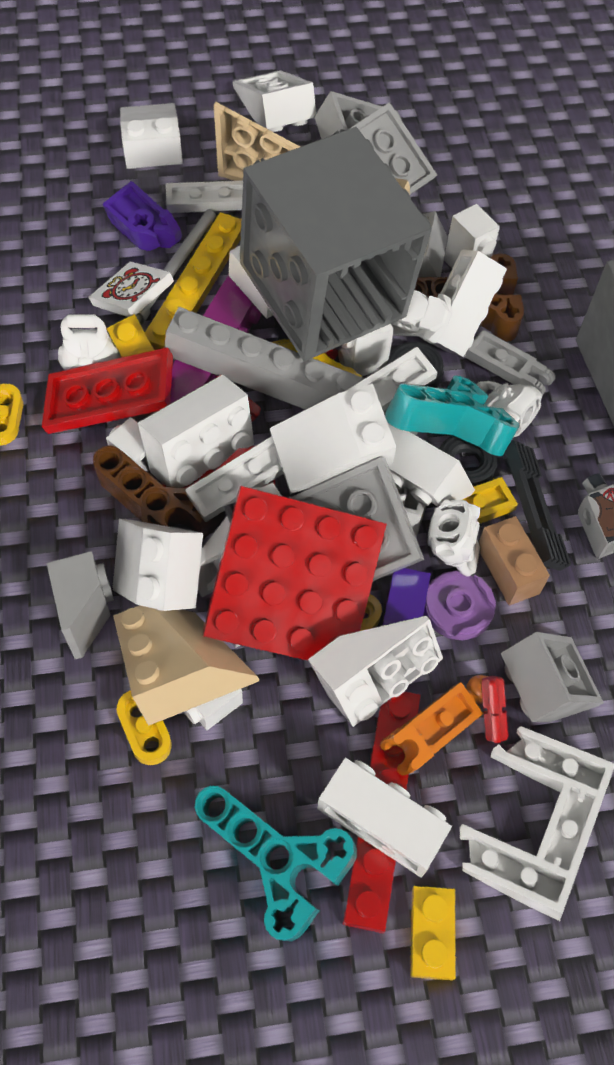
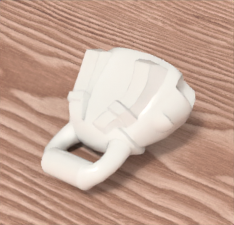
(85, 346)
(517, 400)
(454, 535)

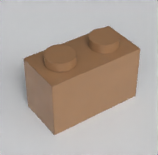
(512, 560)

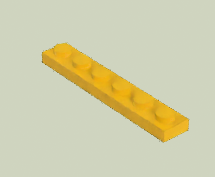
(197, 276)

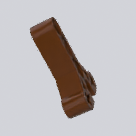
(505, 309)
(150, 494)

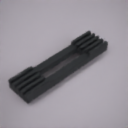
(526, 474)

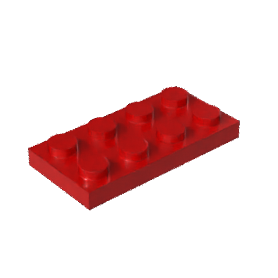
(108, 391)

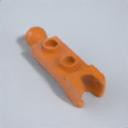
(436, 724)

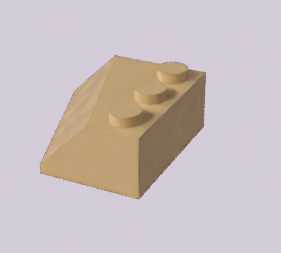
(243, 143)
(173, 663)

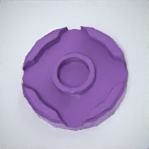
(459, 605)

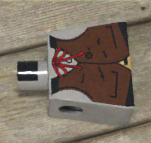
(598, 515)

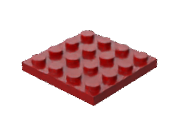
(292, 575)

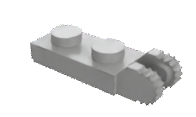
(509, 362)

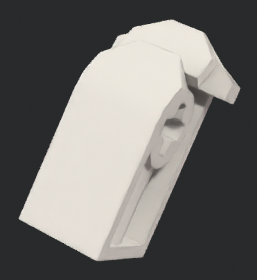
(425, 317)

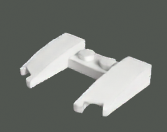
(547, 878)

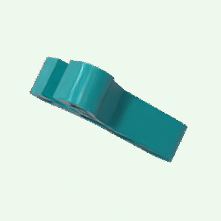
(453, 412)
(279, 884)

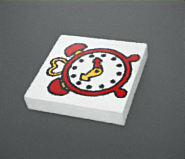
(131, 289)

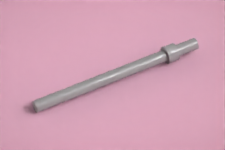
(181, 254)

